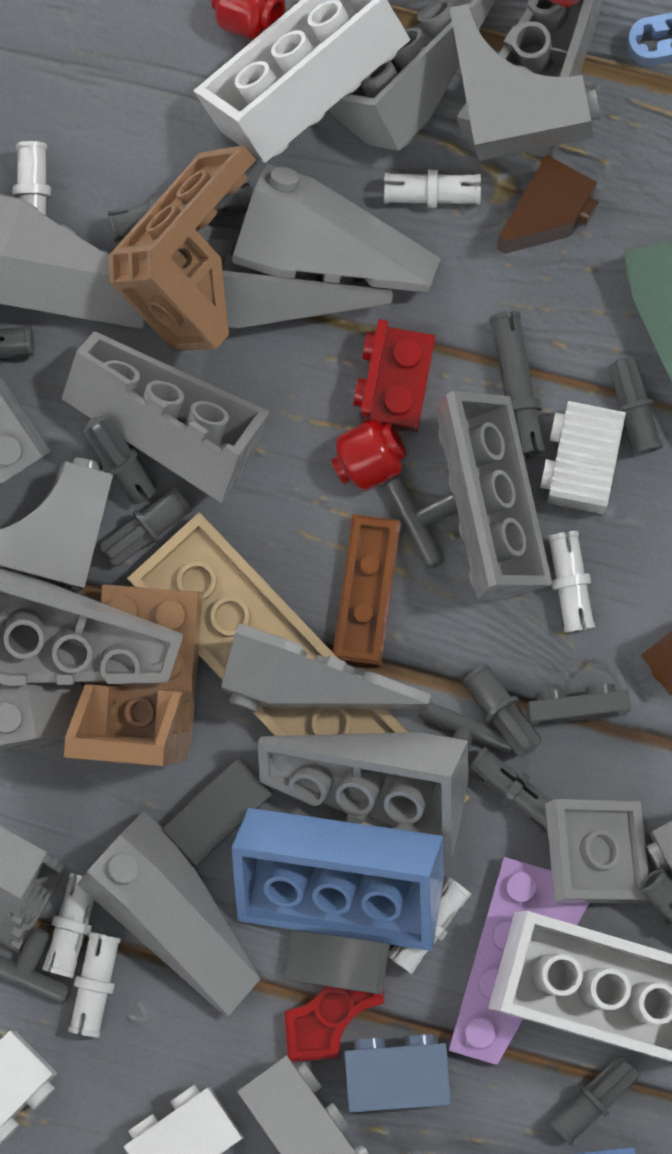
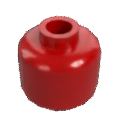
(247, 17)
(369, 455)

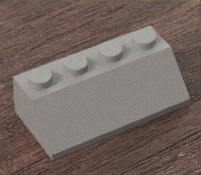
(492, 495)

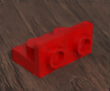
(395, 376)

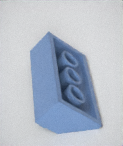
(338, 878)

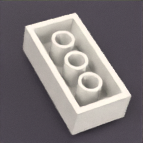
(299, 70)
(586, 984)

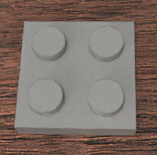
(596, 850)

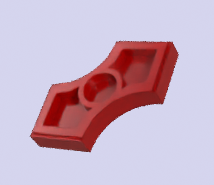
(317, 1027)

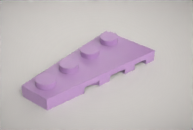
(519, 887)

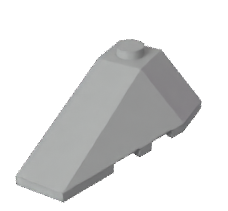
(55, 270)
(72, 638)
(280, 676)
(166, 905)

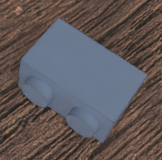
(397, 1075)

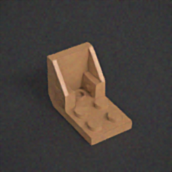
(146, 267)
(143, 719)

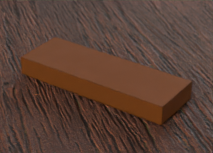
(366, 590)

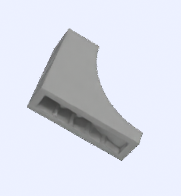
(514, 107)
(62, 532)

